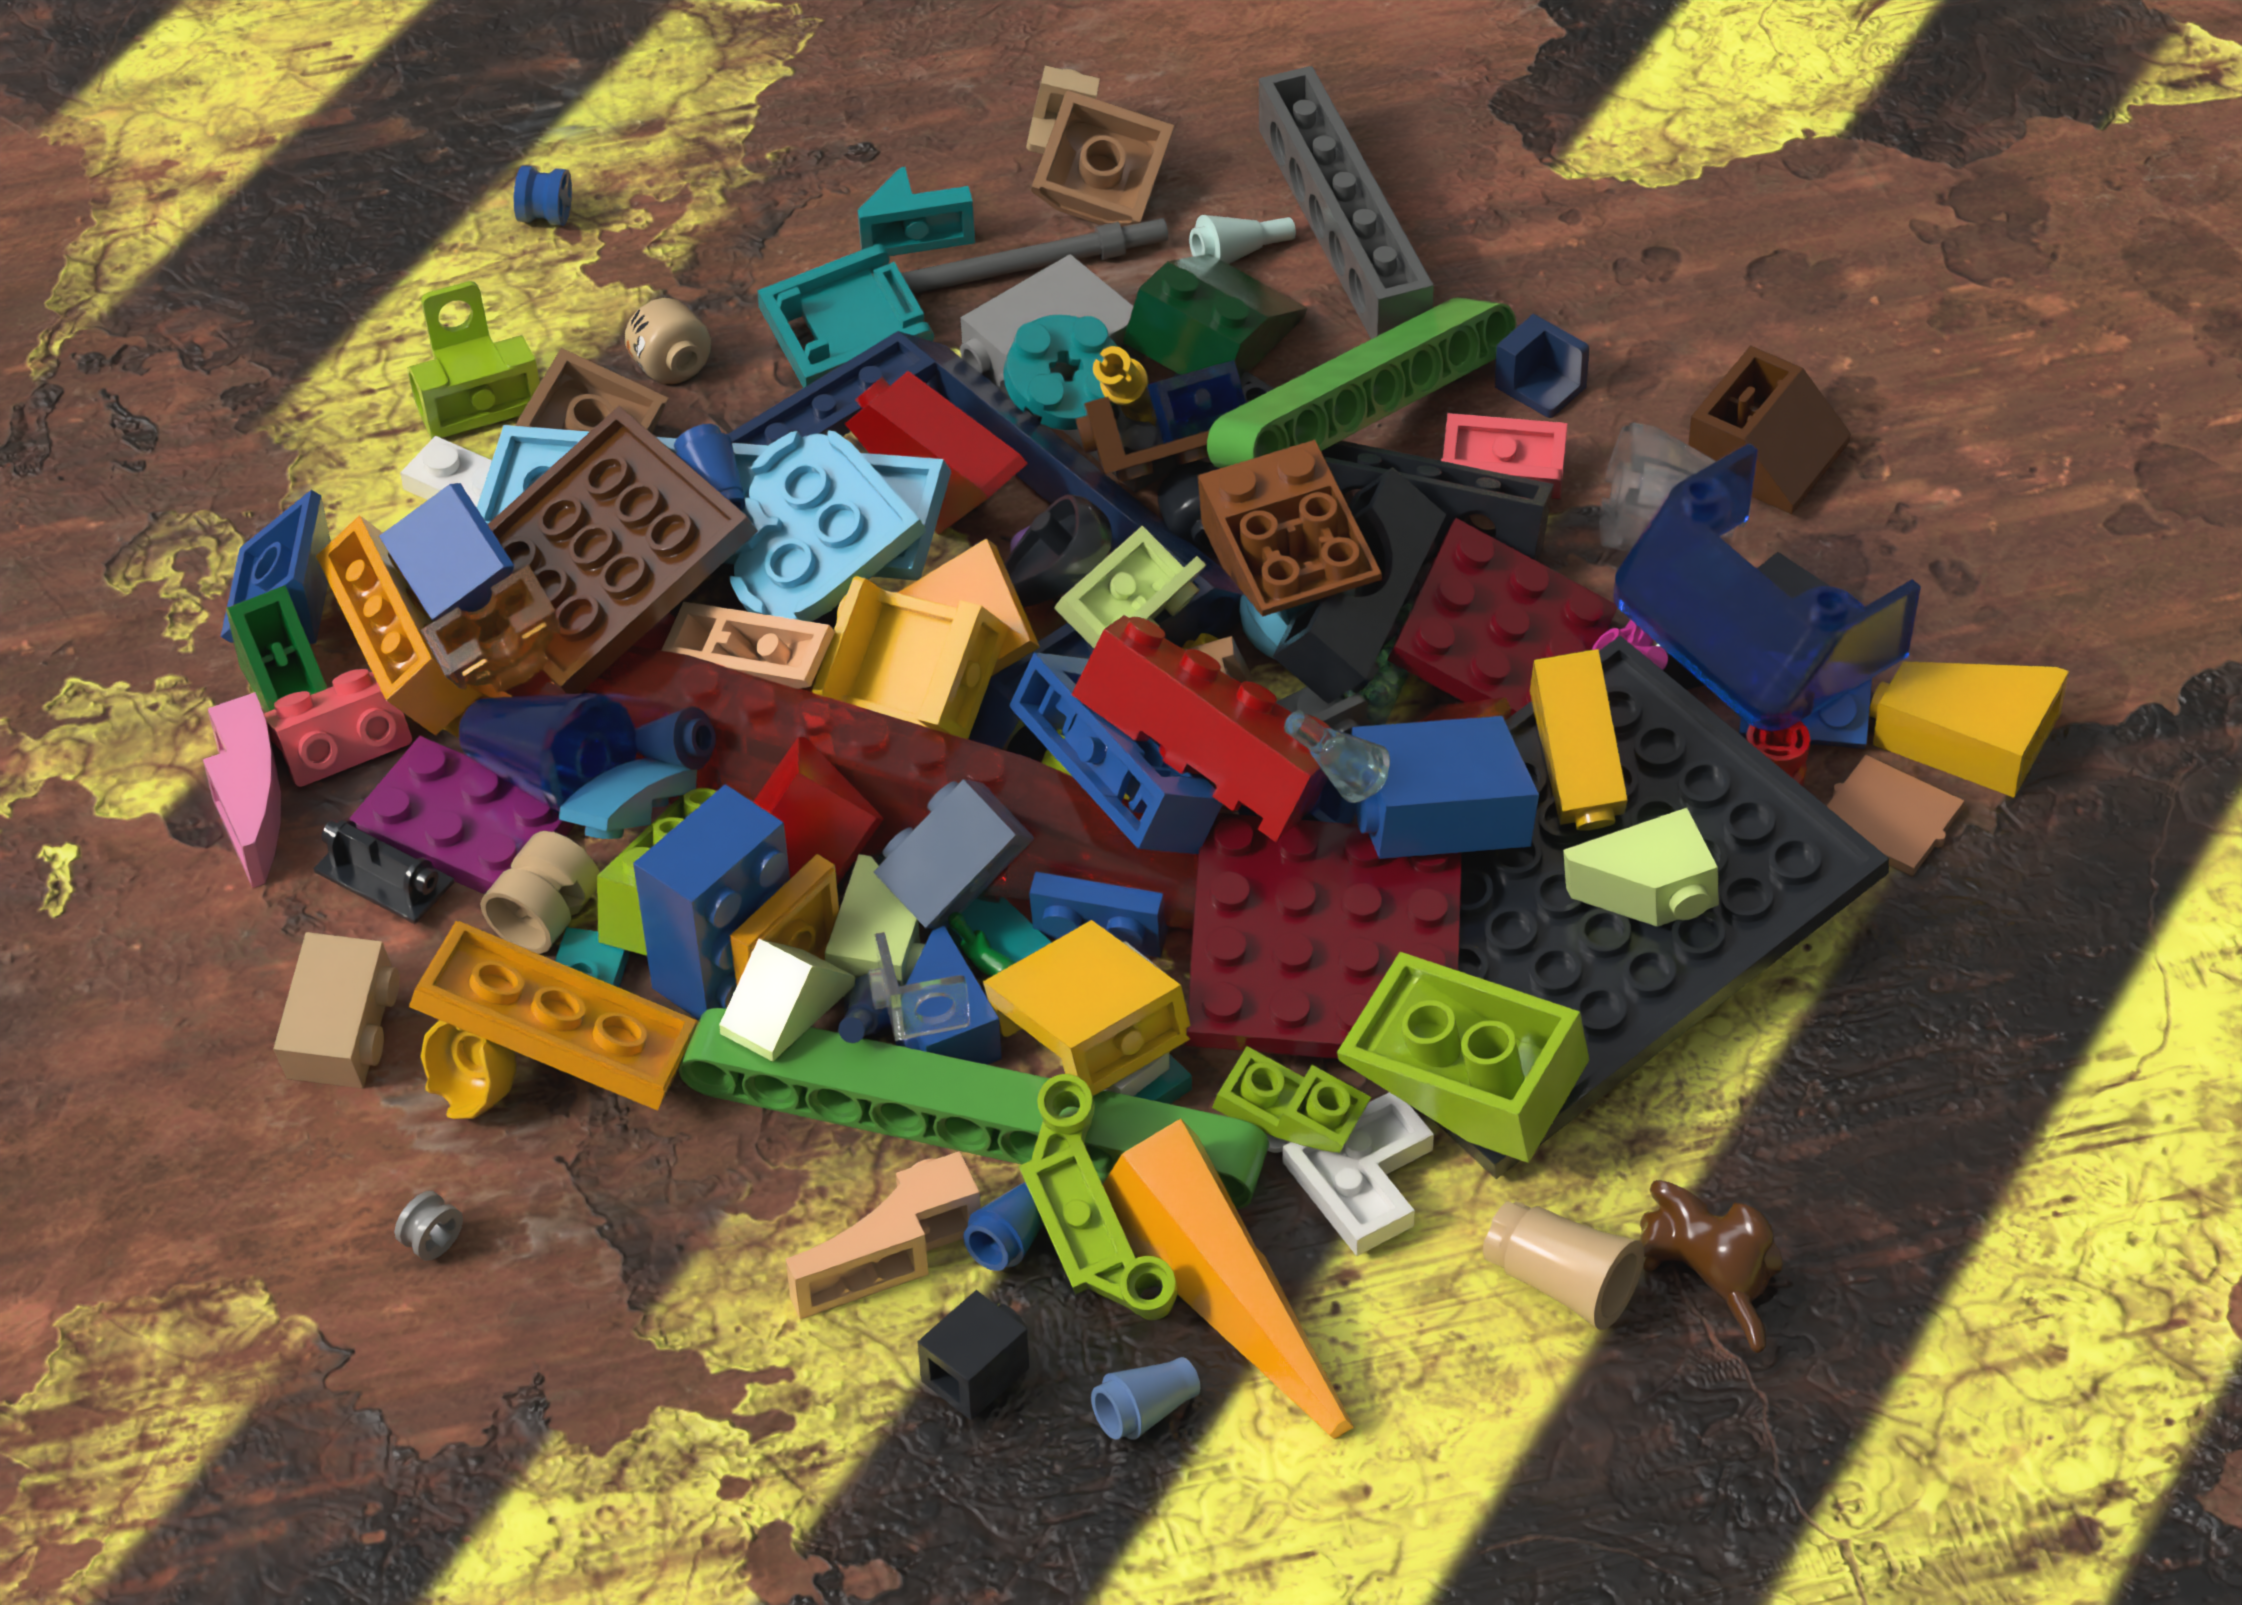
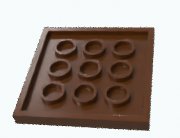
(616, 542)

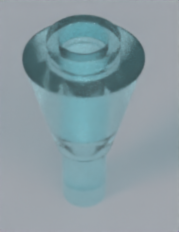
(1350, 763)

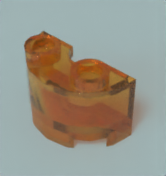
(499, 642)

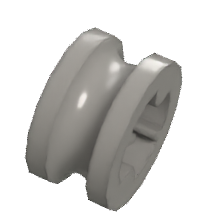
(428, 1225)

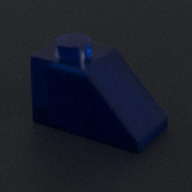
(1194, 400)

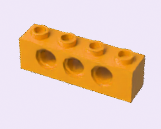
(388, 626)

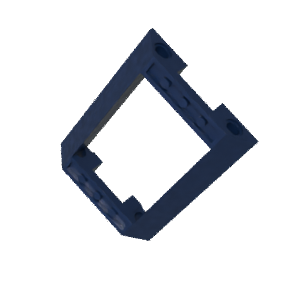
(1051, 471)

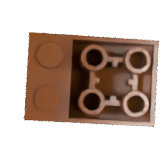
(1284, 529)

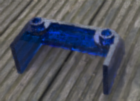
(1734, 626)

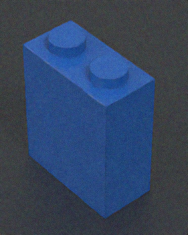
(1448, 789)

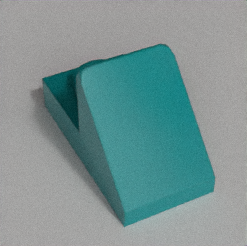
(916, 221)

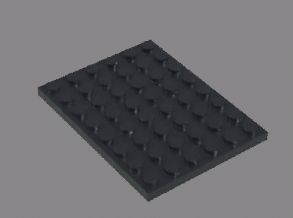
(1638, 985)

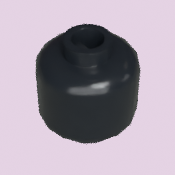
(1181, 503)

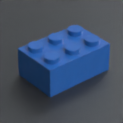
(701, 889)

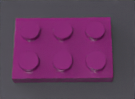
(454, 814)

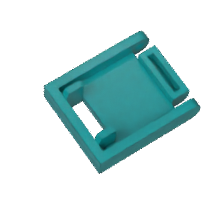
(842, 309)

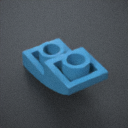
(626, 796)

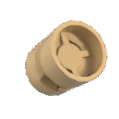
(540, 891)

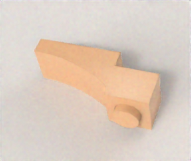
(890, 1242)

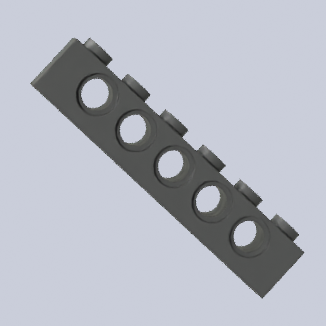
(1342, 201)

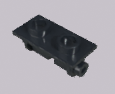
(380, 871)

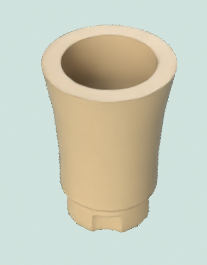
(1566, 1260)

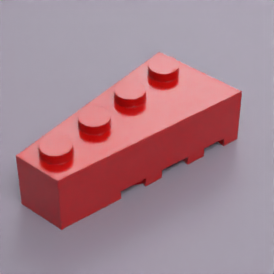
(1202, 722)

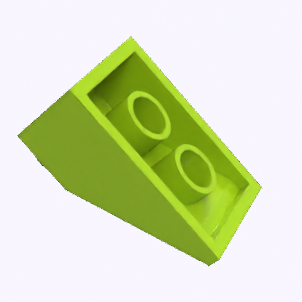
(1469, 1053)

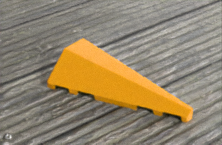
(1183, 1214)

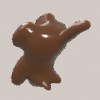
(1729, 1251)

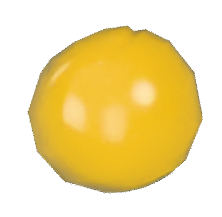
(466, 1070)

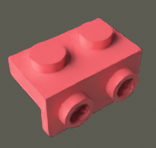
(1508, 446)
(336, 727)

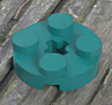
(1042, 345)

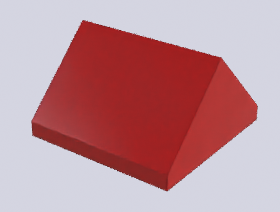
(817, 809)

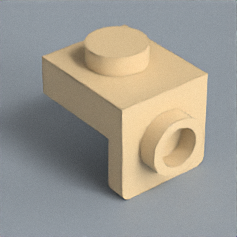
(1049, 100)

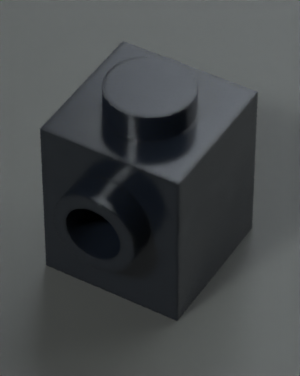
(974, 1354)

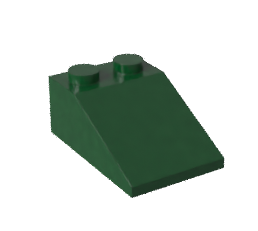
(1207, 314)

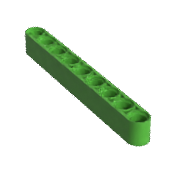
(947, 1101)

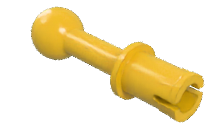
(1124, 383)

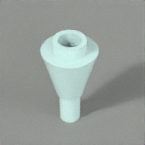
(1235, 237)

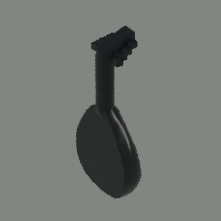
(1059, 549)

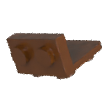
(1100, 434)

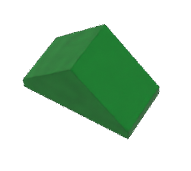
(273, 647)

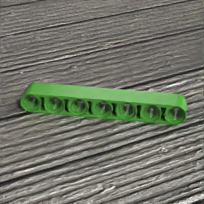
(1365, 382)

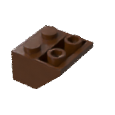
(1782, 416)

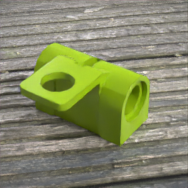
(470, 375)

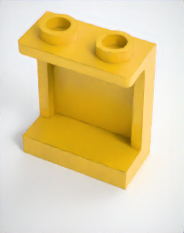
(911, 657)
(1092, 1005)

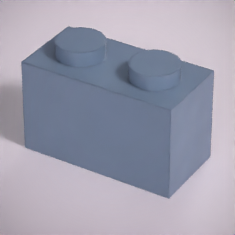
(952, 852)

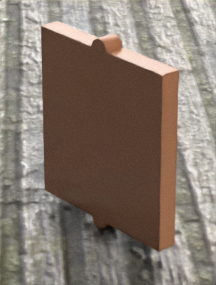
(1895, 812)

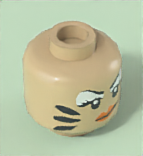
(665, 338)

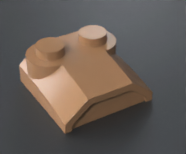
(1101, 161)
(582, 394)

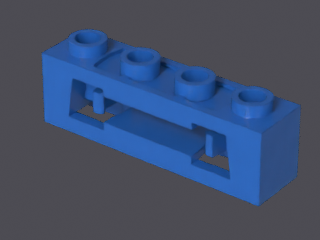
(1110, 763)

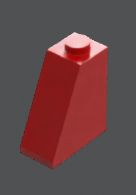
(921, 423)

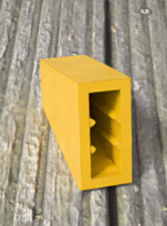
(1970, 718)
(1578, 739)

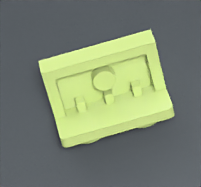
(1132, 581)

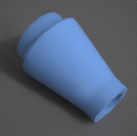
(1141, 1397)

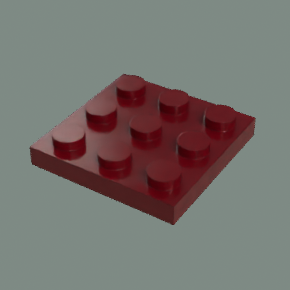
(1490, 616)

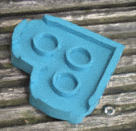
(818, 526)

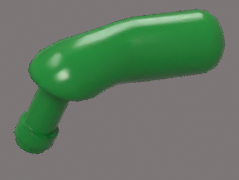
(978, 948)

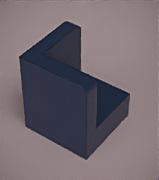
(1541, 366)

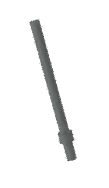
(1107, 241)

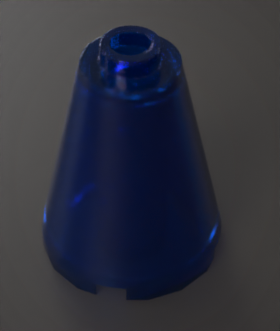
(548, 741)

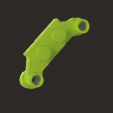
(1080, 1212)

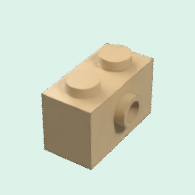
(336, 1010)

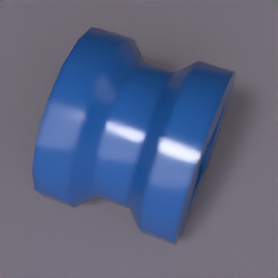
(542, 195)

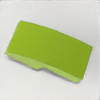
(1302, 1110)

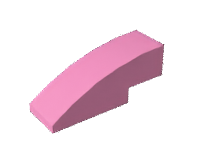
(246, 783)

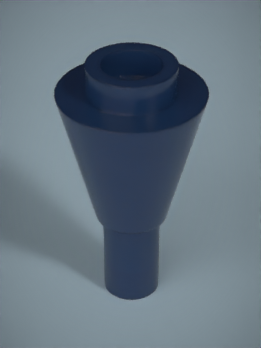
(678, 738)
(861, 1016)

